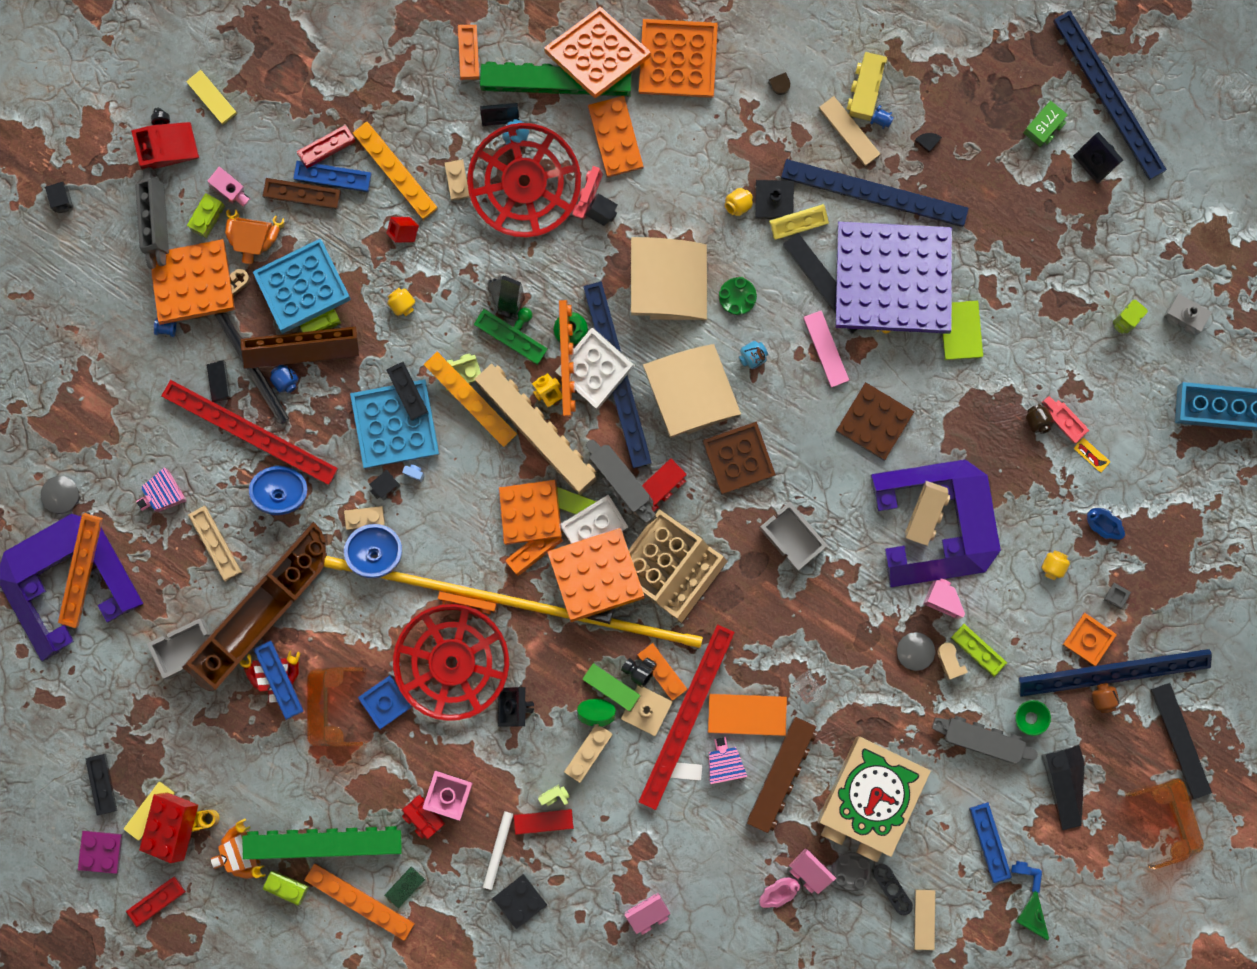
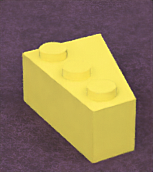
(866, 86)

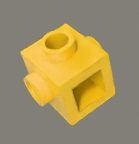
(547, 390)

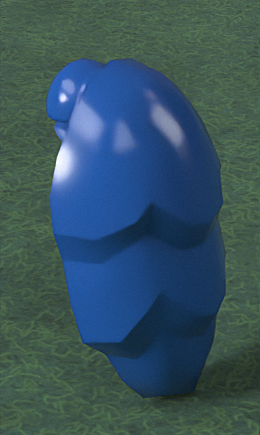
(1105, 523)

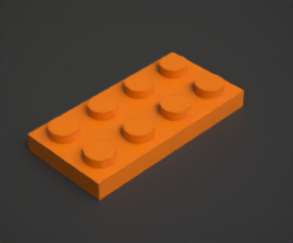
(615, 136)

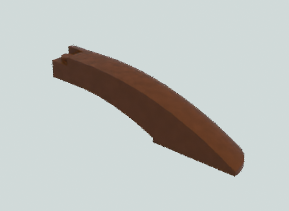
(258, 610)

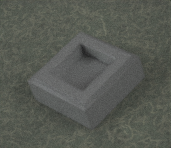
(1117, 595)

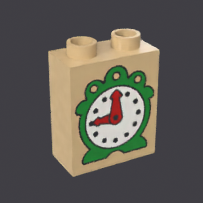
(872, 799)

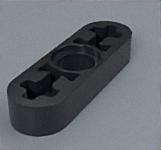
(896, 904)

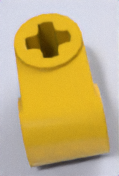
(200, 822)

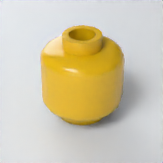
(738, 202)
(401, 302)
(1055, 565)

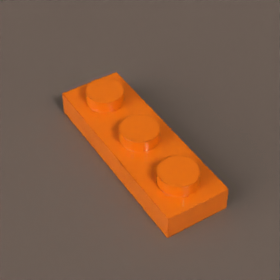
(468, 52)
(530, 554)
(485, 607)
(663, 672)

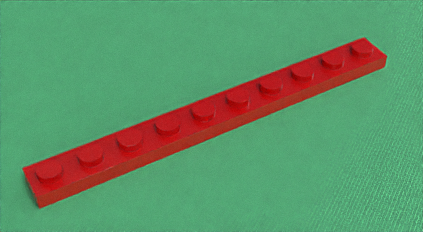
(250, 432)
(686, 717)

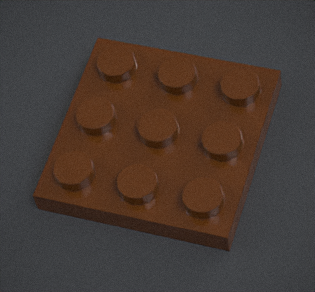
(875, 421)
(739, 458)

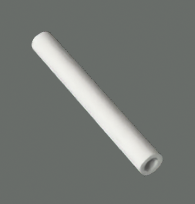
(498, 850)

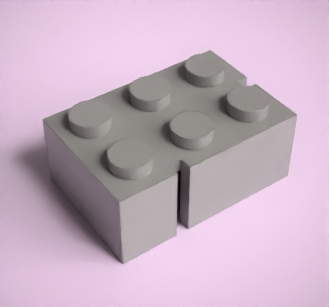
(793, 536)
(174, 653)

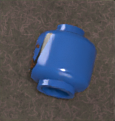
(284, 378)

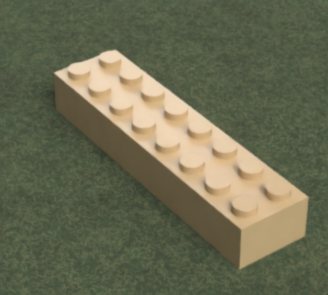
(535, 429)

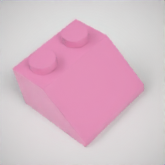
(944, 599)
(447, 795)
(811, 871)
(647, 913)

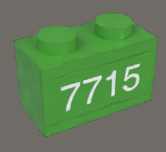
(1045, 123)

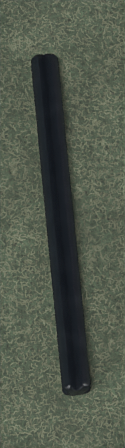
(255, 373)

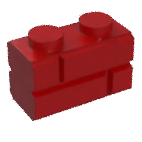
(424, 820)

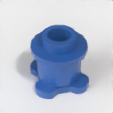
(882, 118)

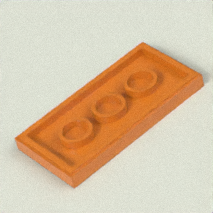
(747, 714)

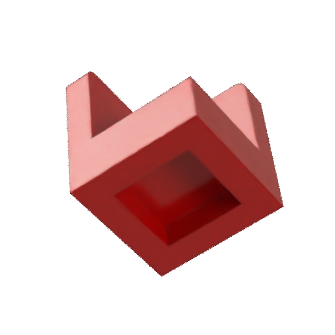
(402, 229)

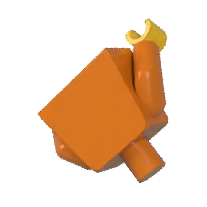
(251, 235)

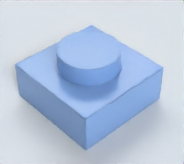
(413, 472)

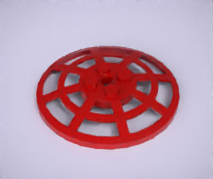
(511, 176)
(438, 662)

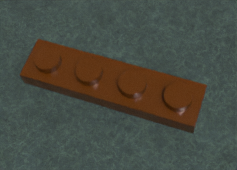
(301, 193)

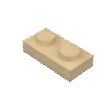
(457, 180)
(360, 517)

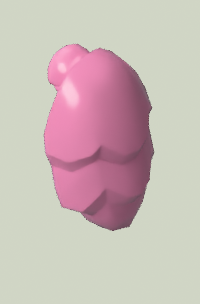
(779, 893)

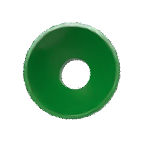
(578, 334)
(1042, 713)

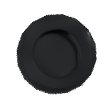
(159, 117)

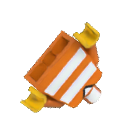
(232, 854)

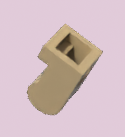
(949, 662)

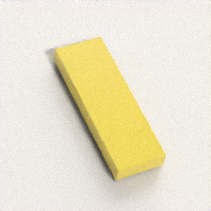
(211, 97)
(799, 222)
(138, 822)

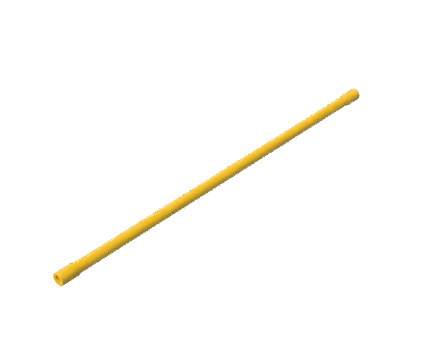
(686, 639)

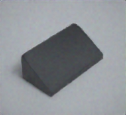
(218, 381)

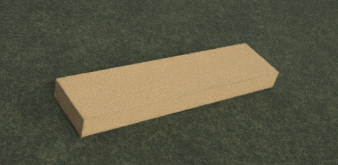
(849, 131)
(215, 543)

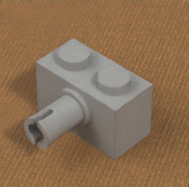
(1187, 314)

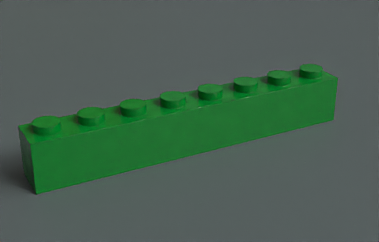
(539, 79)
(321, 844)

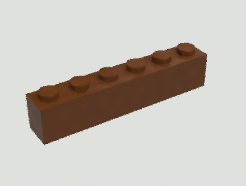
(299, 347)
(781, 775)

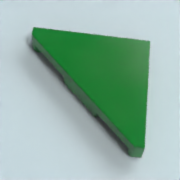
(1032, 917)

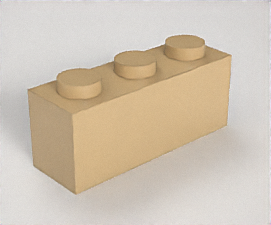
(927, 513)
(588, 753)

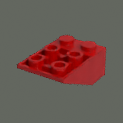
(164, 145)

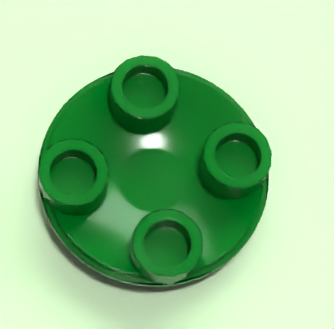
(737, 296)

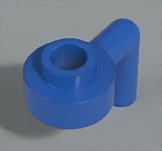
(1022, 868)

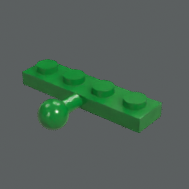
(511, 335)

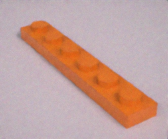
(567, 366)
(80, 570)
(359, 901)

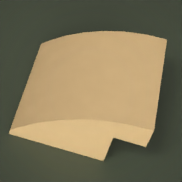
(668, 279)
(691, 390)
(674, 565)

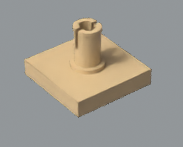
(648, 711)

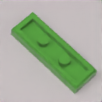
(611, 687)

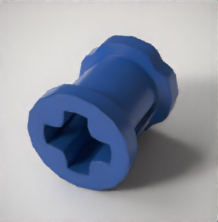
(168, 329)

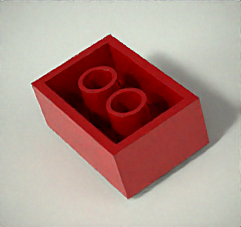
(168, 827)

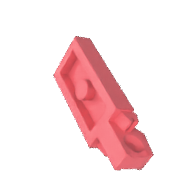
(588, 193)
(1066, 419)

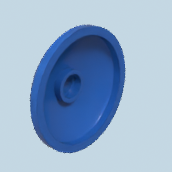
(276, 483)
(370, 541)

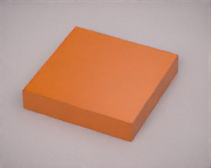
(1089, 639)

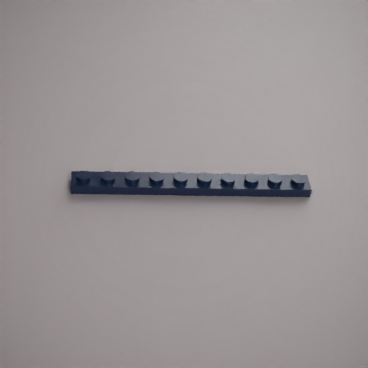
(1109, 95)
(874, 193)
(623, 393)
(1115, 672)

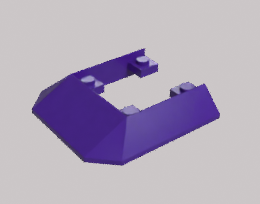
(975, 515)
(44, 550)

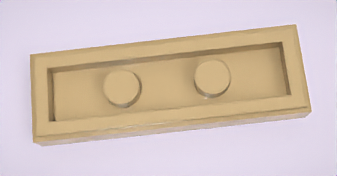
(924, 920)

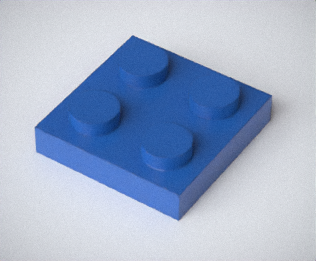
(384, 702)

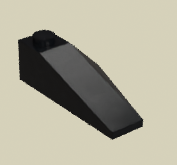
(507, 295)
(1066, 782)

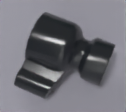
(639, 674)

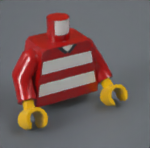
(258, 679)

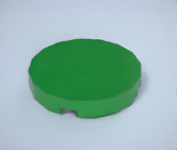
(596, 712)

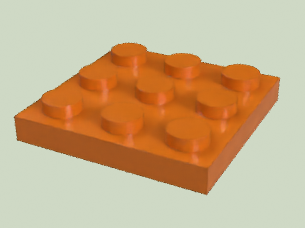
(530, 512)

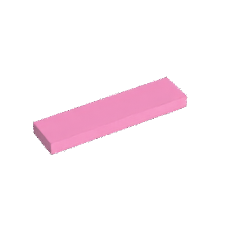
(826, 349)

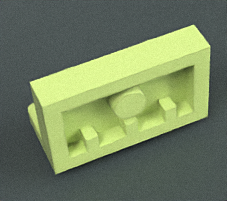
(466, 367)
(550, 796)

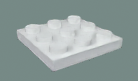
(597, 368)

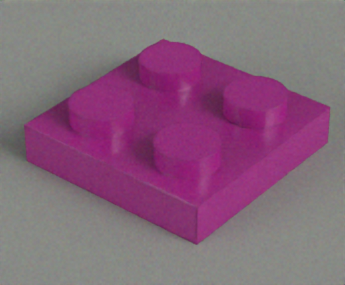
(100, 852)

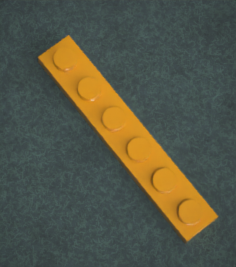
(395, 170)
(470, 399)

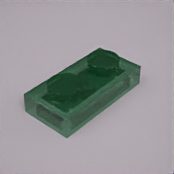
(404, 887)

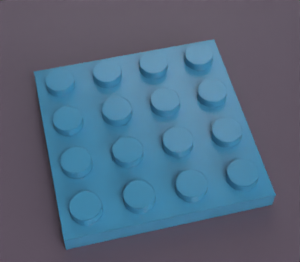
(301, 285)
(386, 429)

